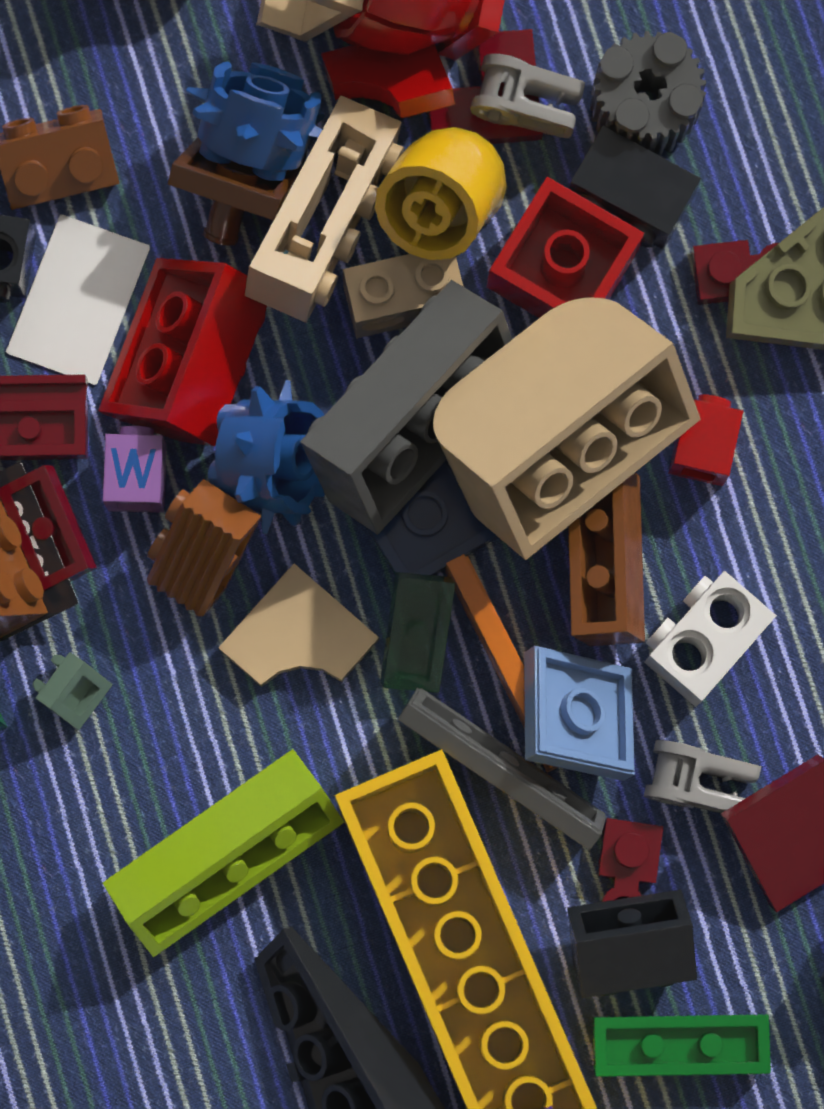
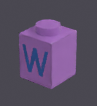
(134, 470)

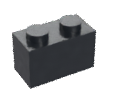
(635, 186)
(632, 943)

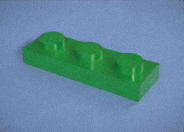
(681, 1045)

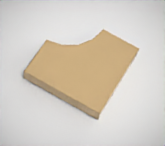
(298, 629)

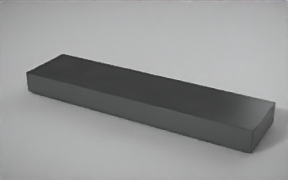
(503, 768)

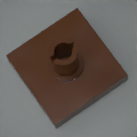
(231, 188)

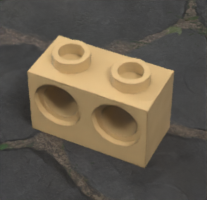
(394, 290)

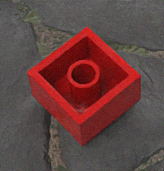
(563, 252)

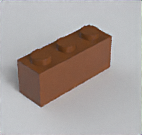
(608, 569)

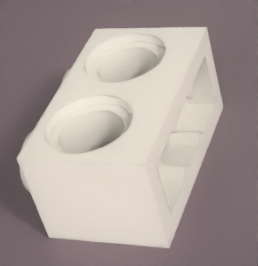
(717, 645)

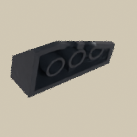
(335, 1040)

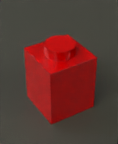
(708, 446)

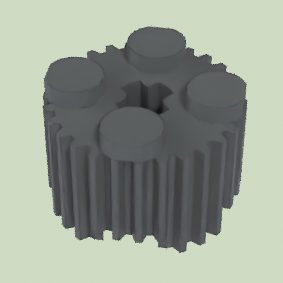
(655, 65)

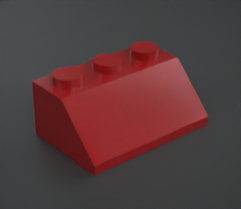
(184, 350)

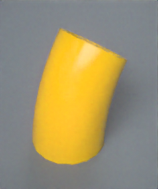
(441, 193)

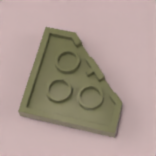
(783, 292)

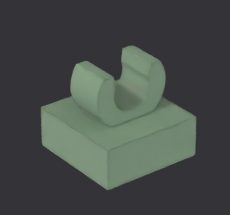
(72, 689)

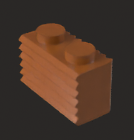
(201, 547)

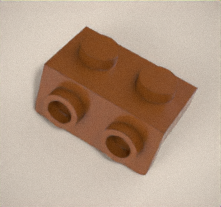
(56, 157)

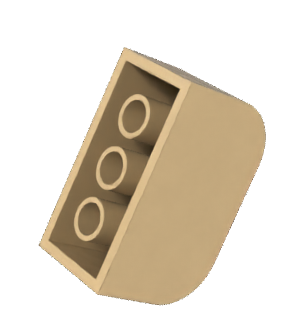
(562, 418)

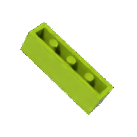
(222, 853)

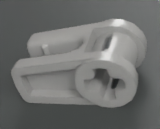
(522, 80)
(679, 772)

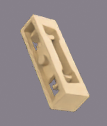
(365, 153)

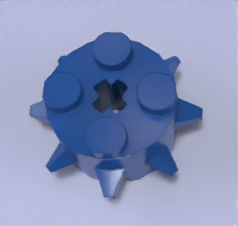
(257, 119)
(262, 455)

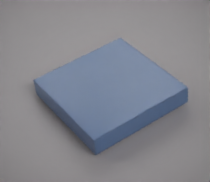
(578, 713)

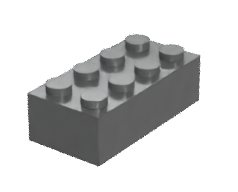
(380, 434)

